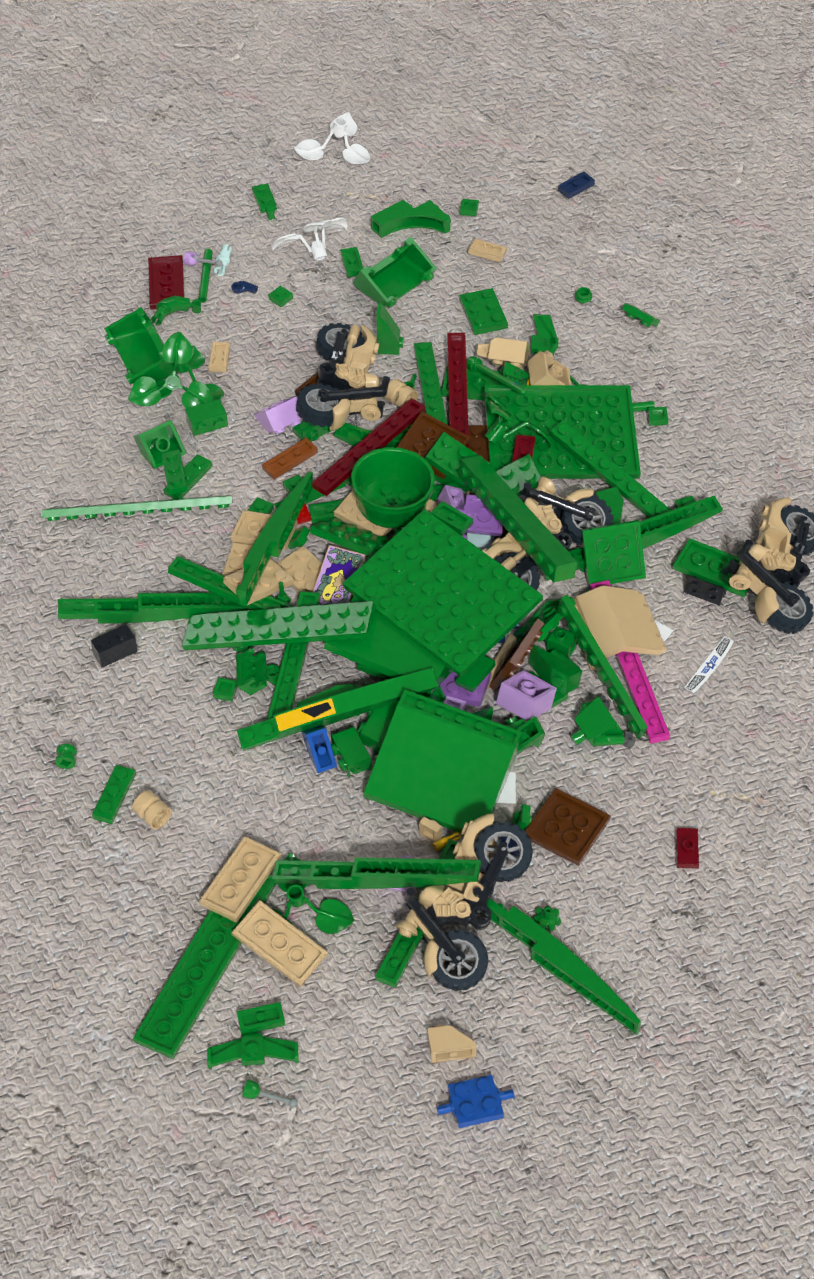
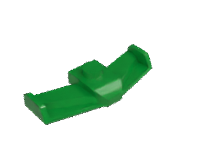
(546, 335)
(252, 1050)

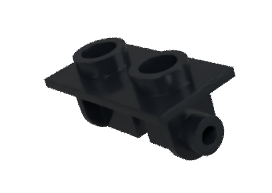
(704, 590)

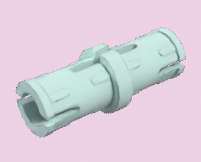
(224, 257)

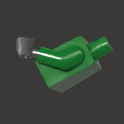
(599, 725)

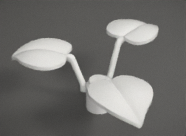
(340, 127)
(318, 247)

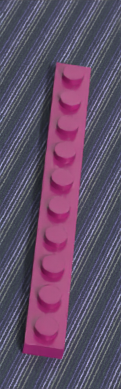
(641, 690)

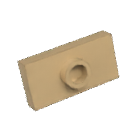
(487, 250)
(219, 357)

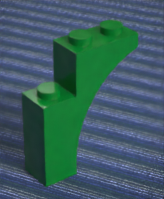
(404, 216)

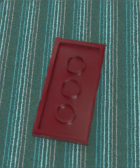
(165, 278)

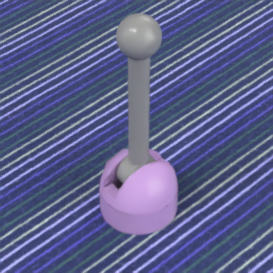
(192, 258)

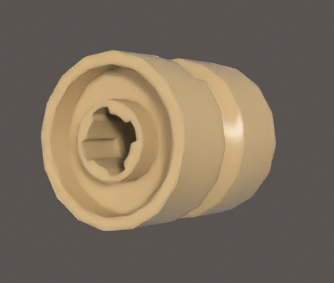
(400, 393)
(151, 809)

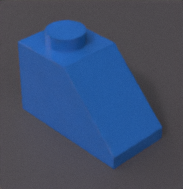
(319, 748)

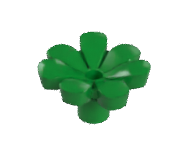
(547, 917)

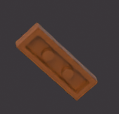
(290, 458)

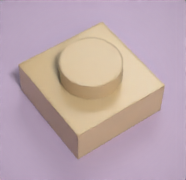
(430, 829)

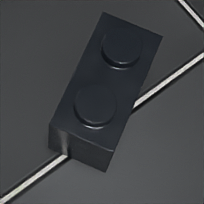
(114, 645)

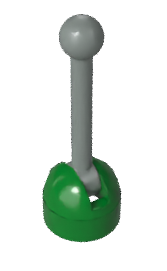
(252, 1091)

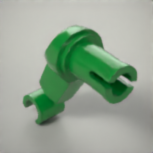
(172, 304)

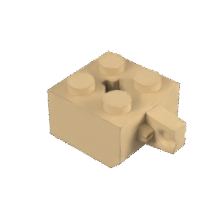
(507, 350)
(547, 371)

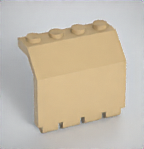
(619, 621)

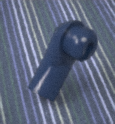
(243, 286)

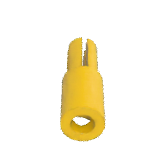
(443, 842)

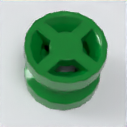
(66, 756)

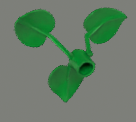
(176, 350)
(195, 362)
(497, 431)
(331, 917)

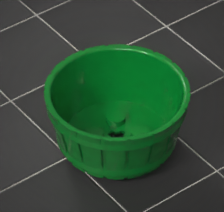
(392, 475)

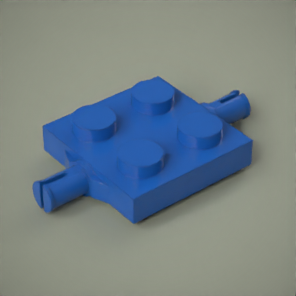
(475, 1101)

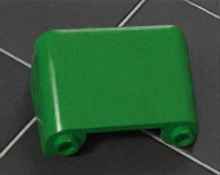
(396, 274)
(139, 346)

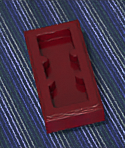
(687, 848)

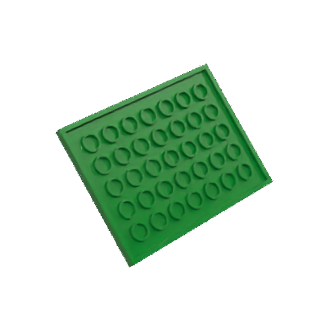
(595, 411)
(443, 592)

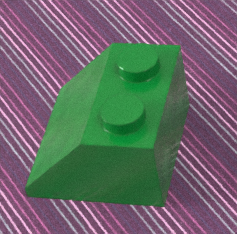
(157, 441)

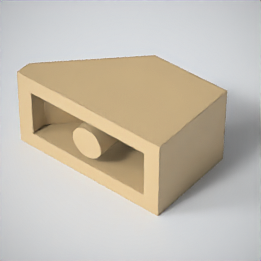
(449, 1044)

